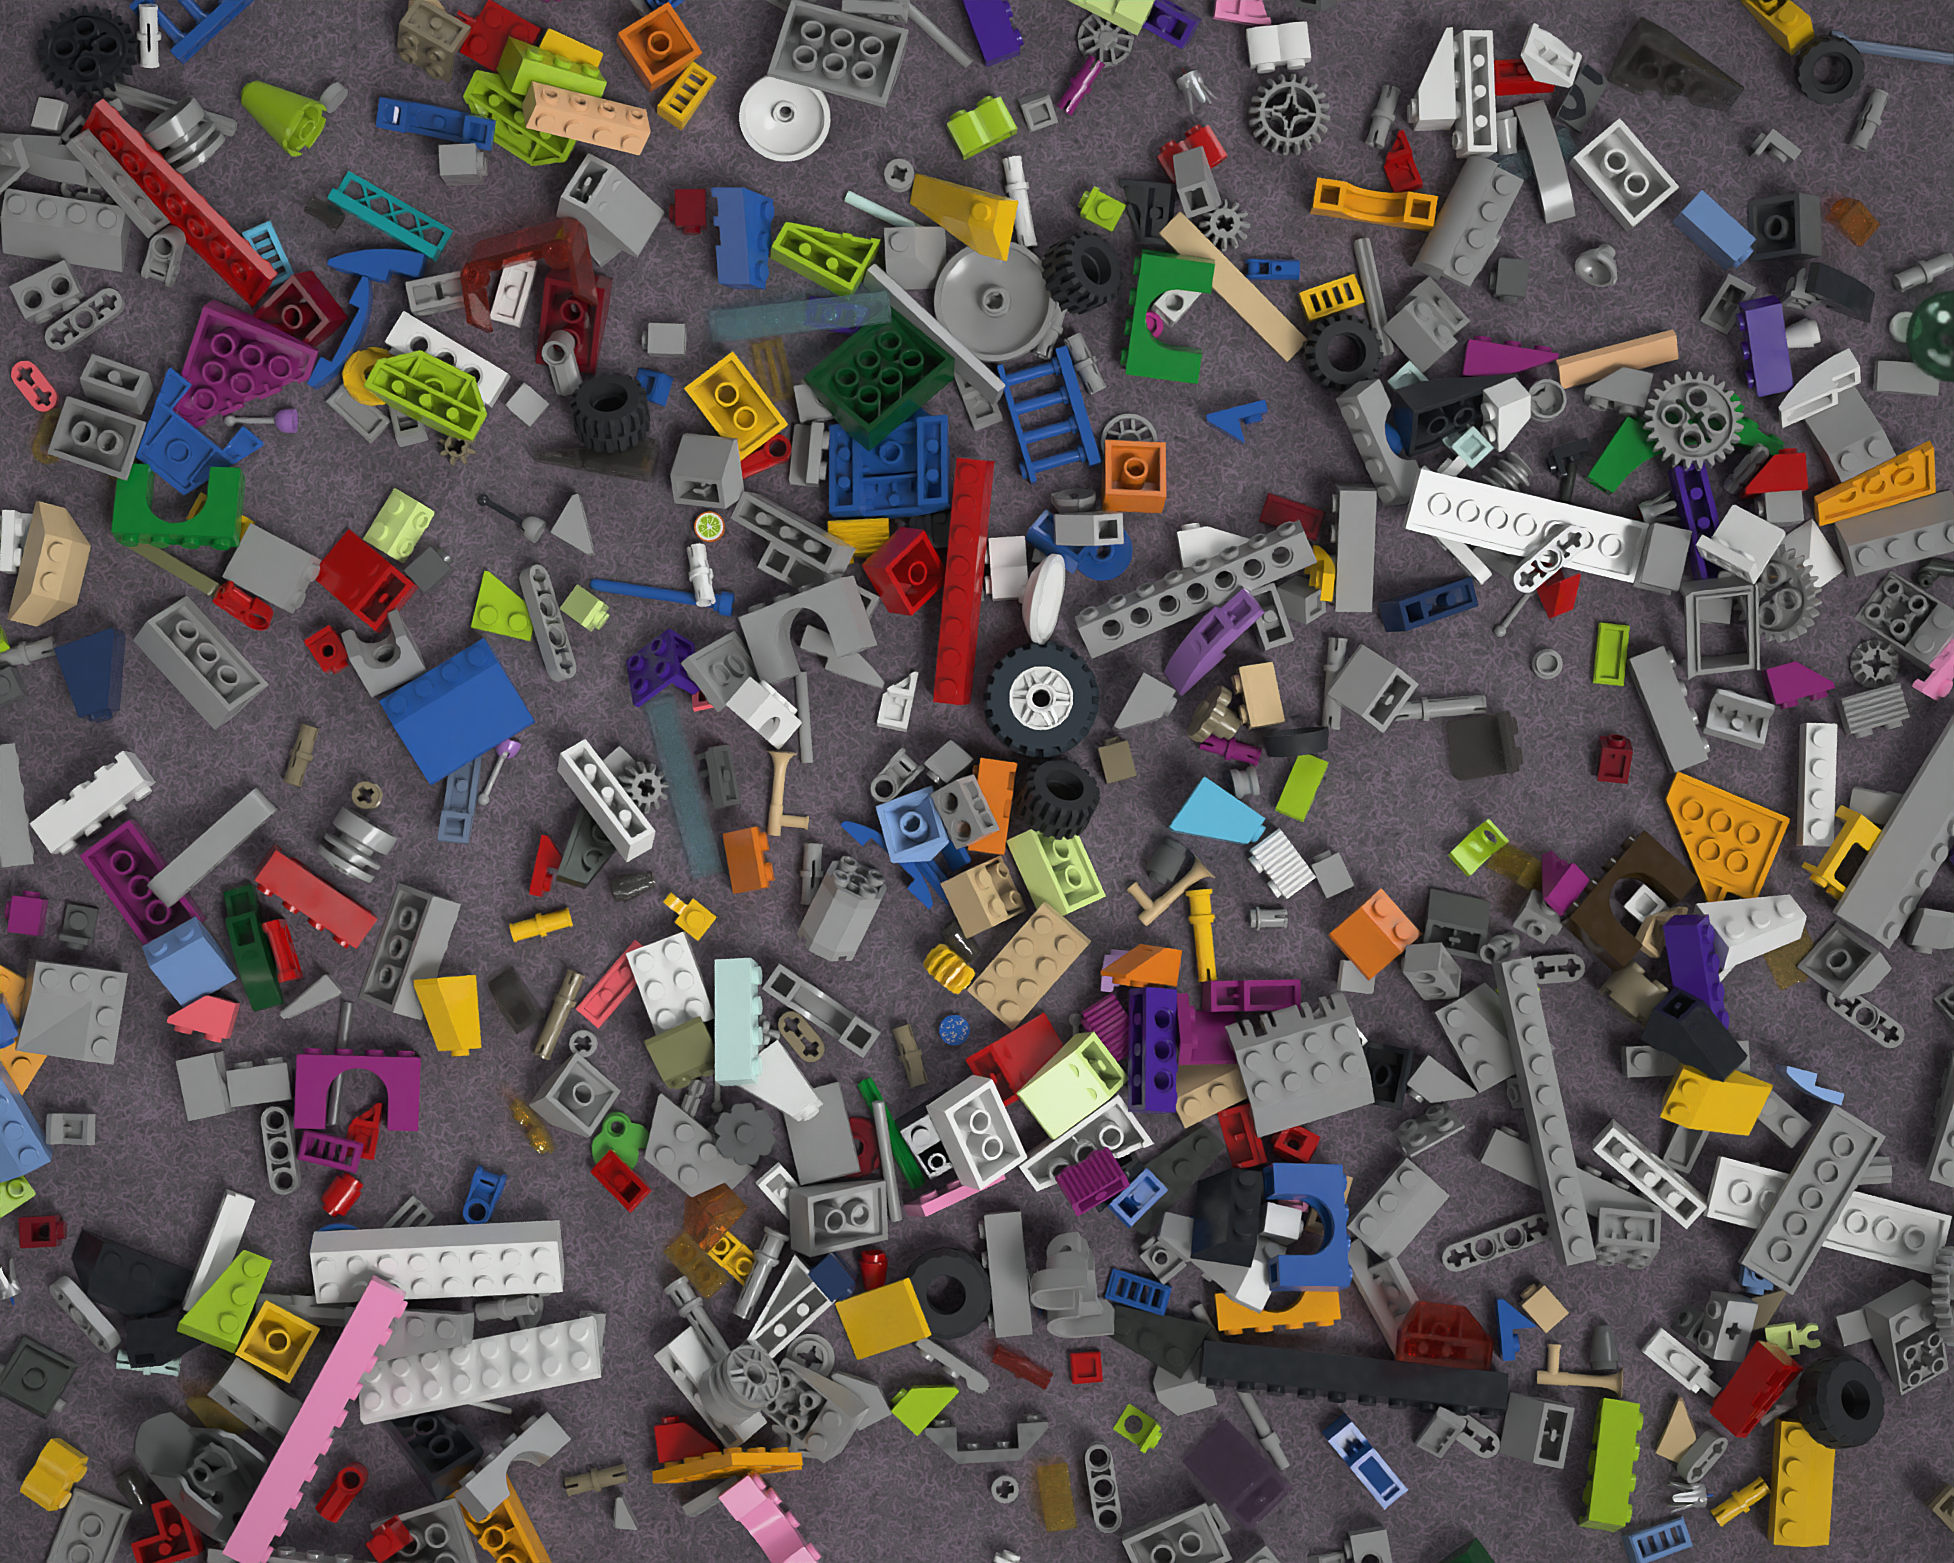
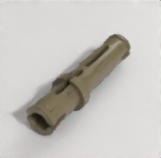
(558, 1015)

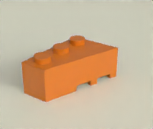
(997, 785)

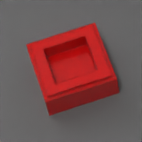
(1086, 1367)

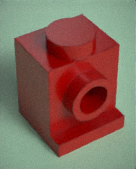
(328, 637)
(1306, 1142)
(389, 1539)

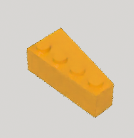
(507, 1532)

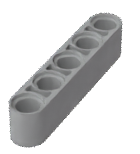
(211, 848)

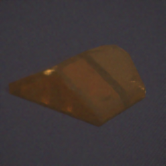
(712, 1215)

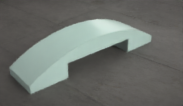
(1468, 445)

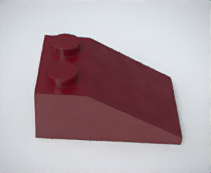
(303, 309)
(568, 313)

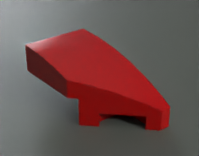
(1401, 168)
(366, 1130)

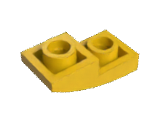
(1322, 574)
(733, 1256)

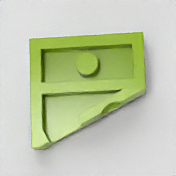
(501, 610)

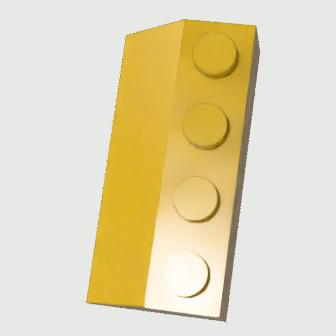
(1799, 1487)

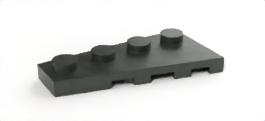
(1177, 1171)

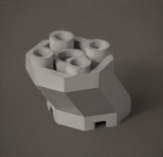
(842, 909)

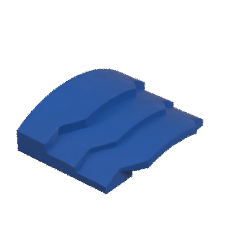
(897, 477)

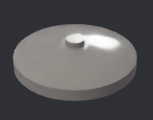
(995, 304)

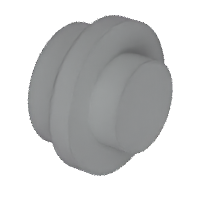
(1547, 664)

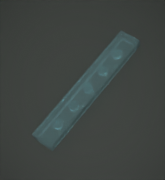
(800, 316)
(684, 787)

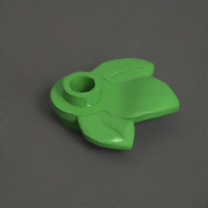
(623, 1143)

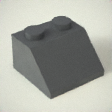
(1785, 227)

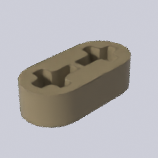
(795, 1041)

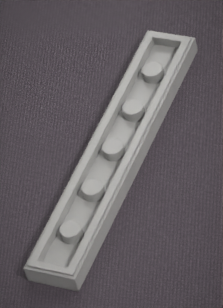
(965, 362)

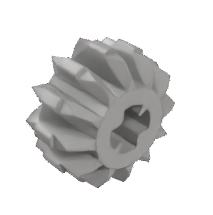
(1221, 235)
(650, 779)

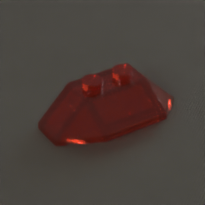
(1443, 1337)

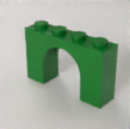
(1157, 274)
(213, 526)

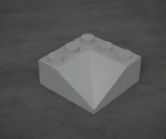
(71, 1011)

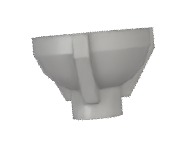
(1600, 264)
(1065, 504)

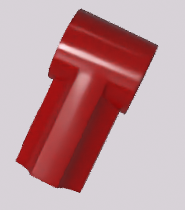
(762, 459)
(341, 1493)

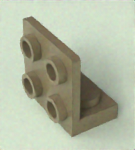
(431, 39)

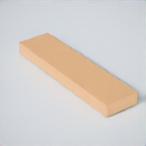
(1604, 361)

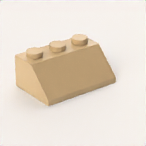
(1207, 1090)

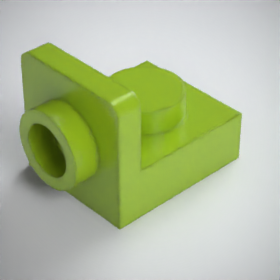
(1101, 209)

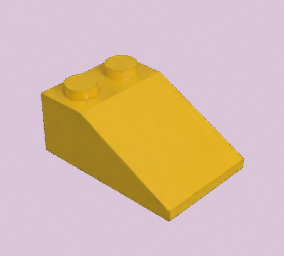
(736, 405)
(1714, 1105)

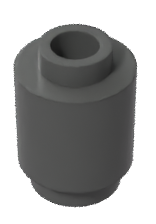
(1166, 861)

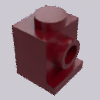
(30, 1231)

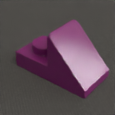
(1561, 882)

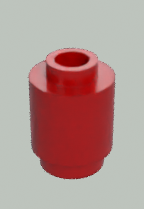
(341, 1194)

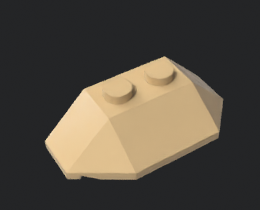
(49, 567)

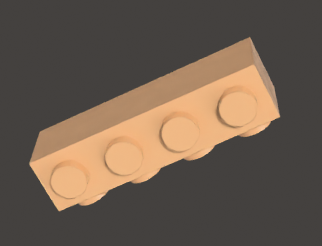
(586, 118)

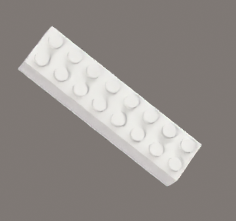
(440, 1260)

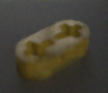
(44, 435)

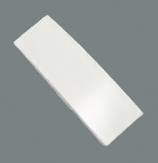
(1820, 388)

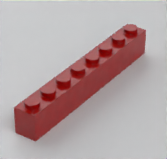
(963, 581)

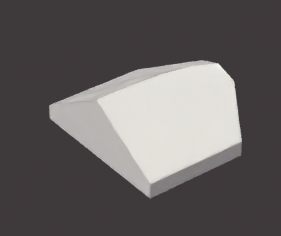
(1549, 58)

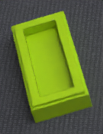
(1611, 654)

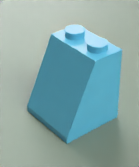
(1217, 816)

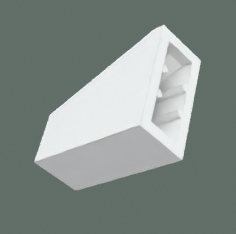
(784, 1085)

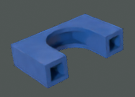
(1323, 1189)

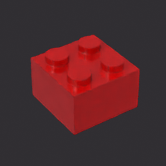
(905, 571)

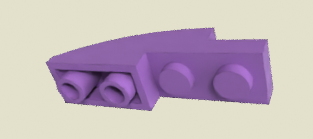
(1209, 639)

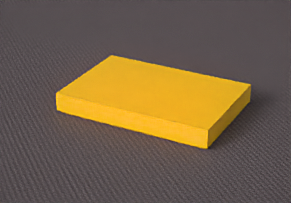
(883, 1318)

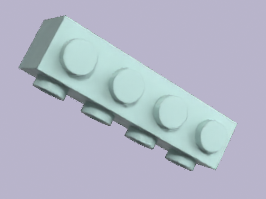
(737, 1021)

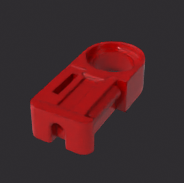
(243, 606)

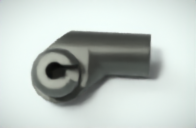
(1932, 571)

